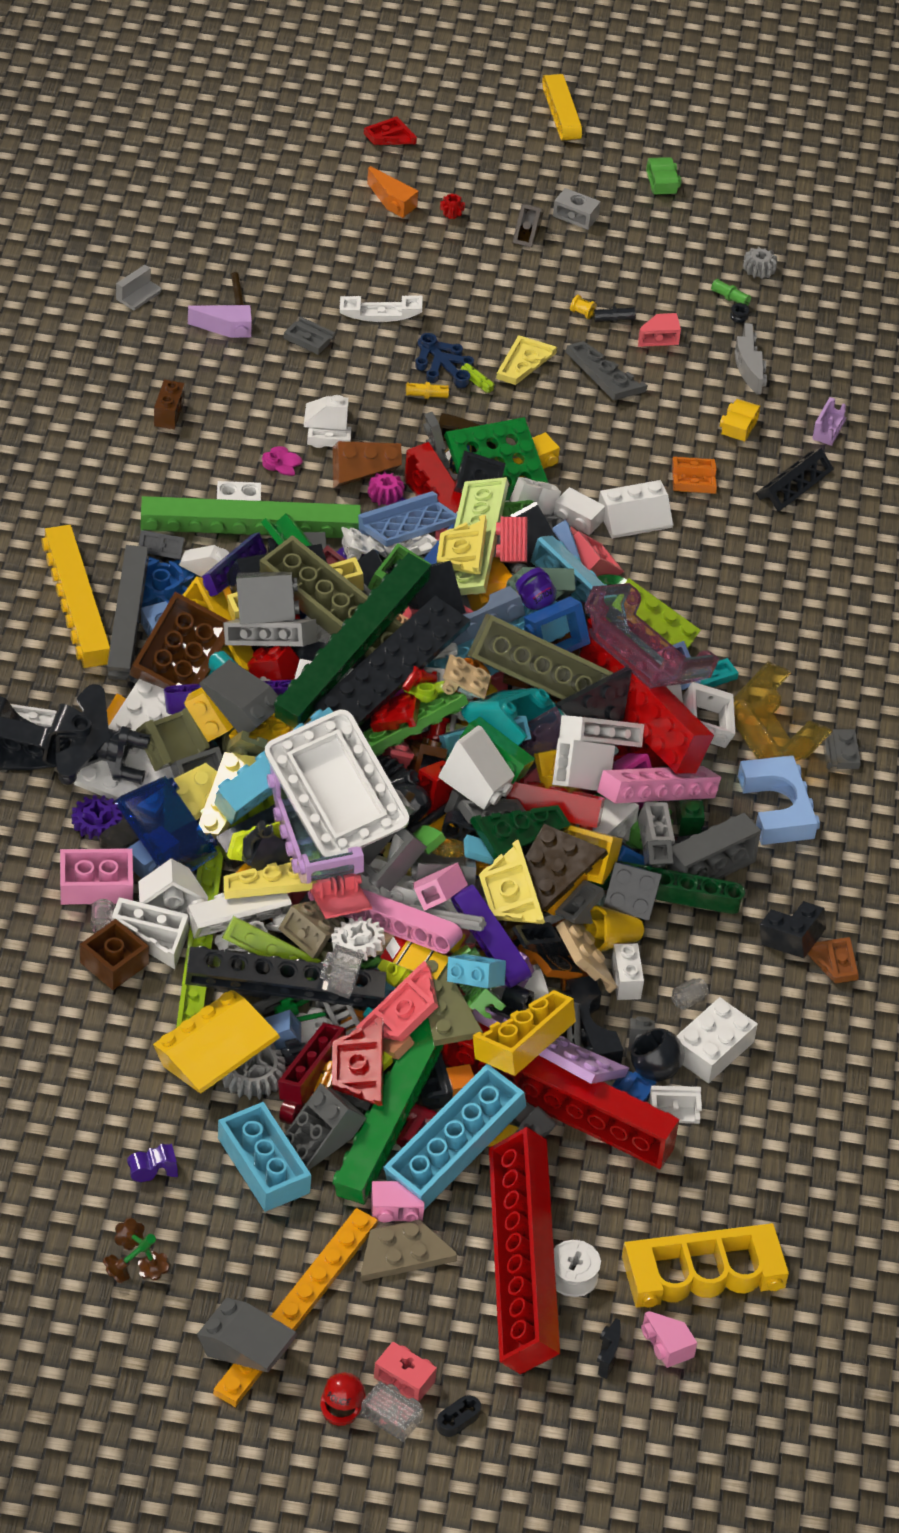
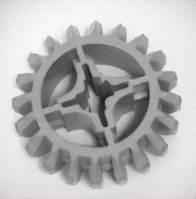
(257, 1074)

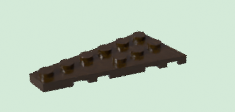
(555, 865)

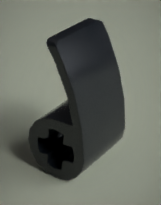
(515, 999)

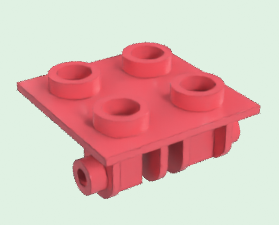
(340, 898)

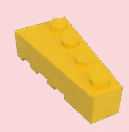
(526, 1034)

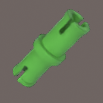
(731, 292)

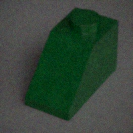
(689, 816)

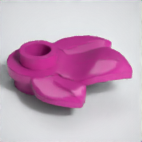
(281, 460)

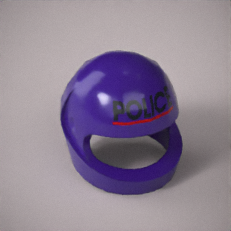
(538, 592)

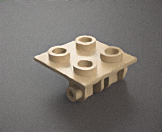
(465, 676)

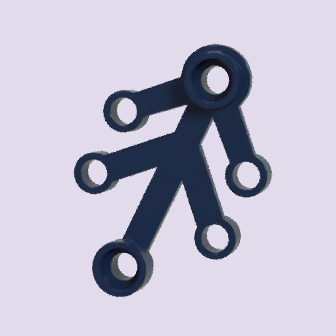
(429, 343)

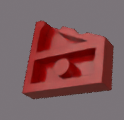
(390, 133)

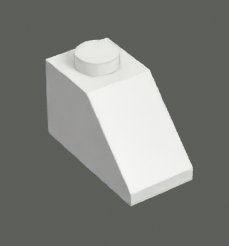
(202, 559)

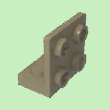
(308, 927)

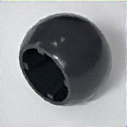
(657, 1054)

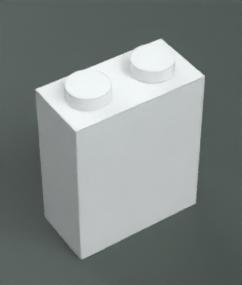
(581, 763)

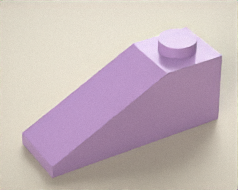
(226, 320)

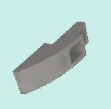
(750, 360)

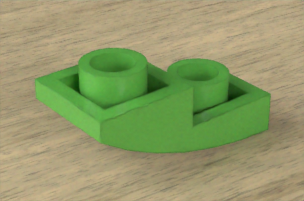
(430, 837)

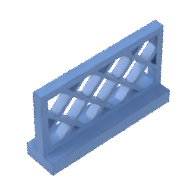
(398, 515)

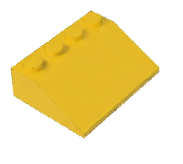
(215, 1041)

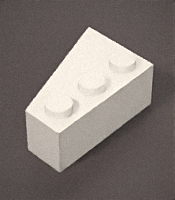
(158, 927)

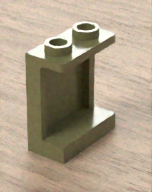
(173, 739)

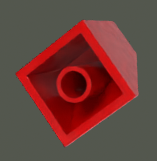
(274, 663)

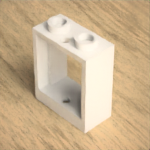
(720, 702)

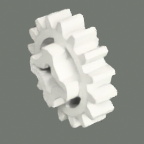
(360, 936)

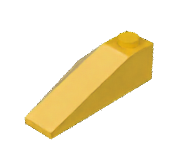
(612, 844)

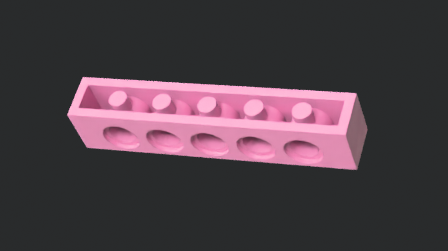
(657, 785)

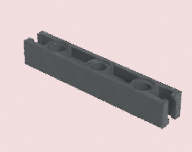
(128, 612)

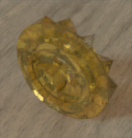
(450, 848)

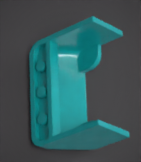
(504, 706)

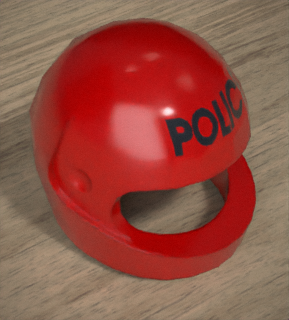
(343, 1393)

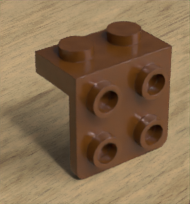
(426, 746)

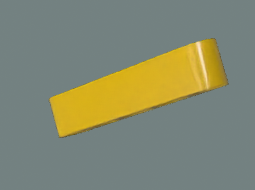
(562, 107)

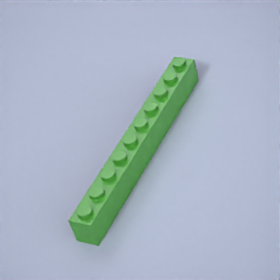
(243, 515)

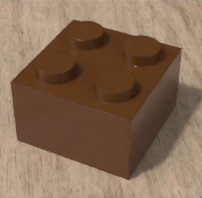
(114, 954)

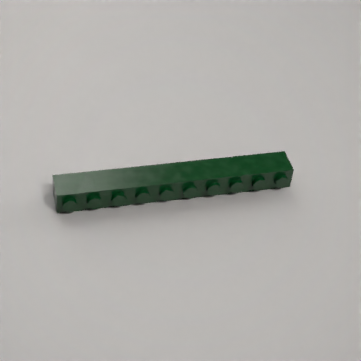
(352, 640)

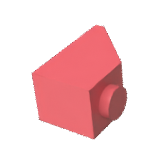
(660, 331)

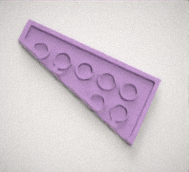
(569, 1056)

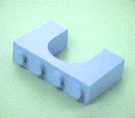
(781, 776)

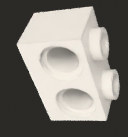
(239, 491)
(627, 971)

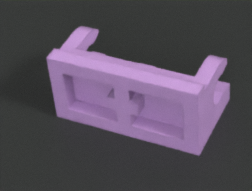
(829, 423)

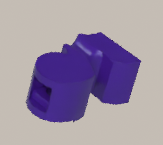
(146, 1165)

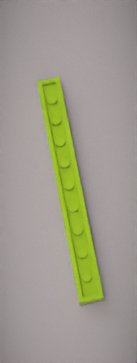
(193, 997)

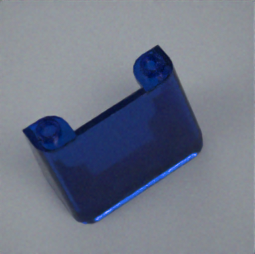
(166, 824)

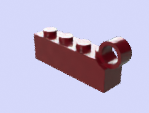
(303, 1074)

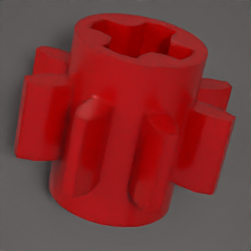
(452, 206)

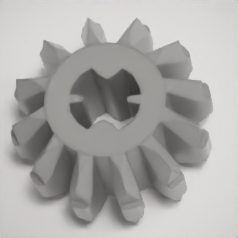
(760, 262)

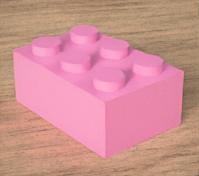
(95, 875)

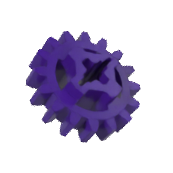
(95, 816)

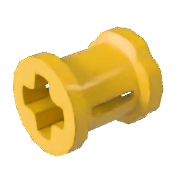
(582, 306)

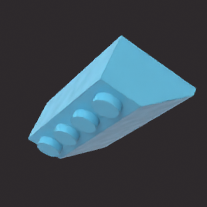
(553, 554)

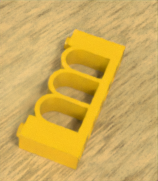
(650, 1289)

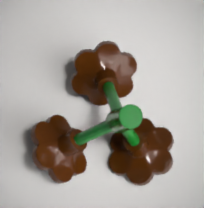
(128, 1235)

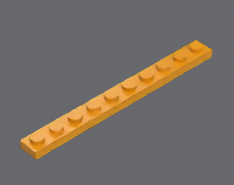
(304, 1296)

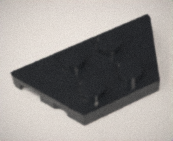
(602, 699)

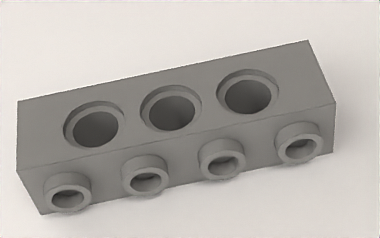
(282, 633)

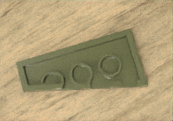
(453, 1018)

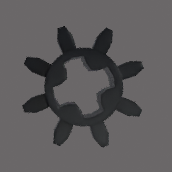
(291, 1051)

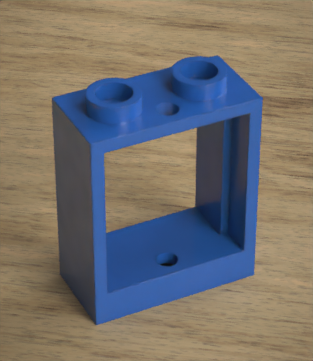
(576, 621)

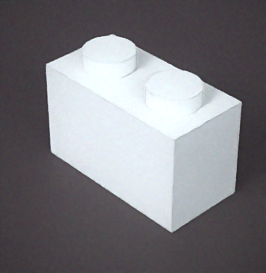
(579, 511)

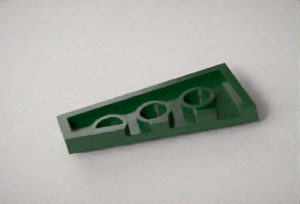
(501, 830)

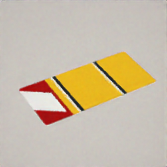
(412, 955)

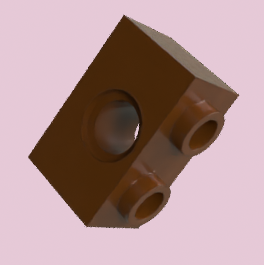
(169, 404)

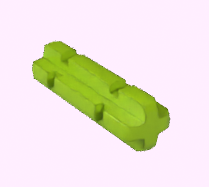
(479, 379)

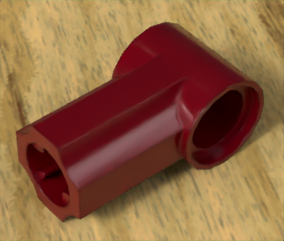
(417, 1119)

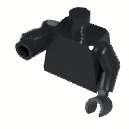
(263, 847)

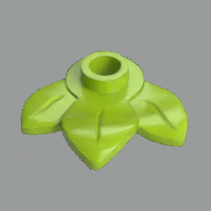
(426, 691)

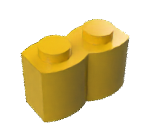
(740, 419)

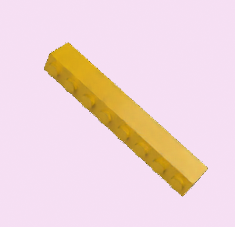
(76, 596)

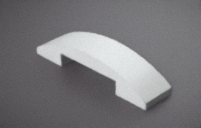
(381, 311)

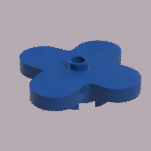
(164, 580)

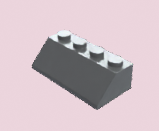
(719, 849)

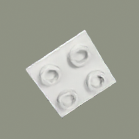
(357, 543)

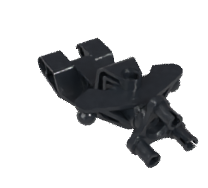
(71, 741)

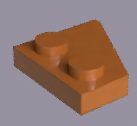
(835, 959)

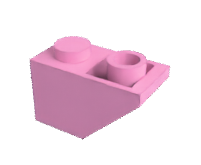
(440, 886)
(394, 1202)
(670, 1338)

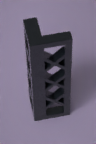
(791, 474)

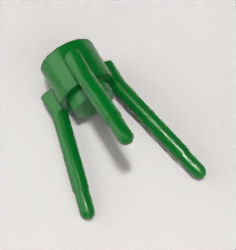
(286, 1004)

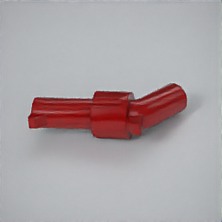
(417, 677)

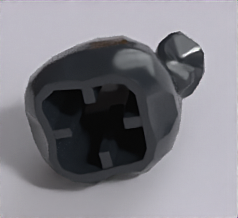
(415, 794)

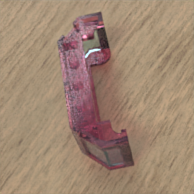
(637, 644)

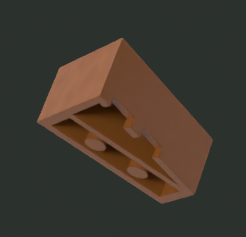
(362, 460)

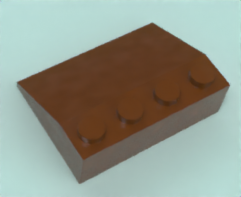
(180, 645)

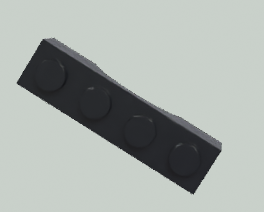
(594, 1038)

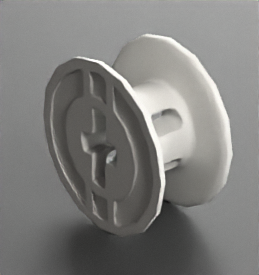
(587, 1264)

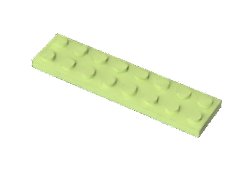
(478, 499)

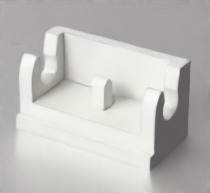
(680, 1101)

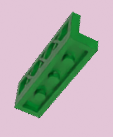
(285, 528)

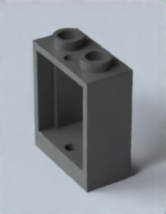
(398, 863)
(431, 863)

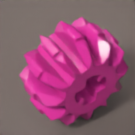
(385, 488)

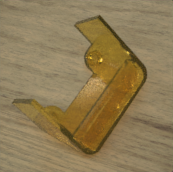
(759, 726)

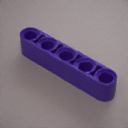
(493, 938)

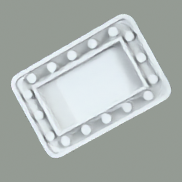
(336, 784)

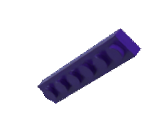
(216, 579)

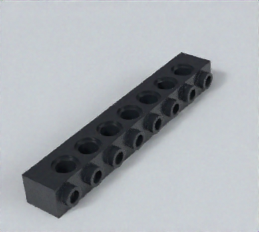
(273, 982)

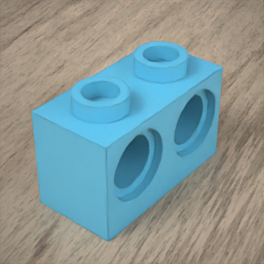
(476, 971)

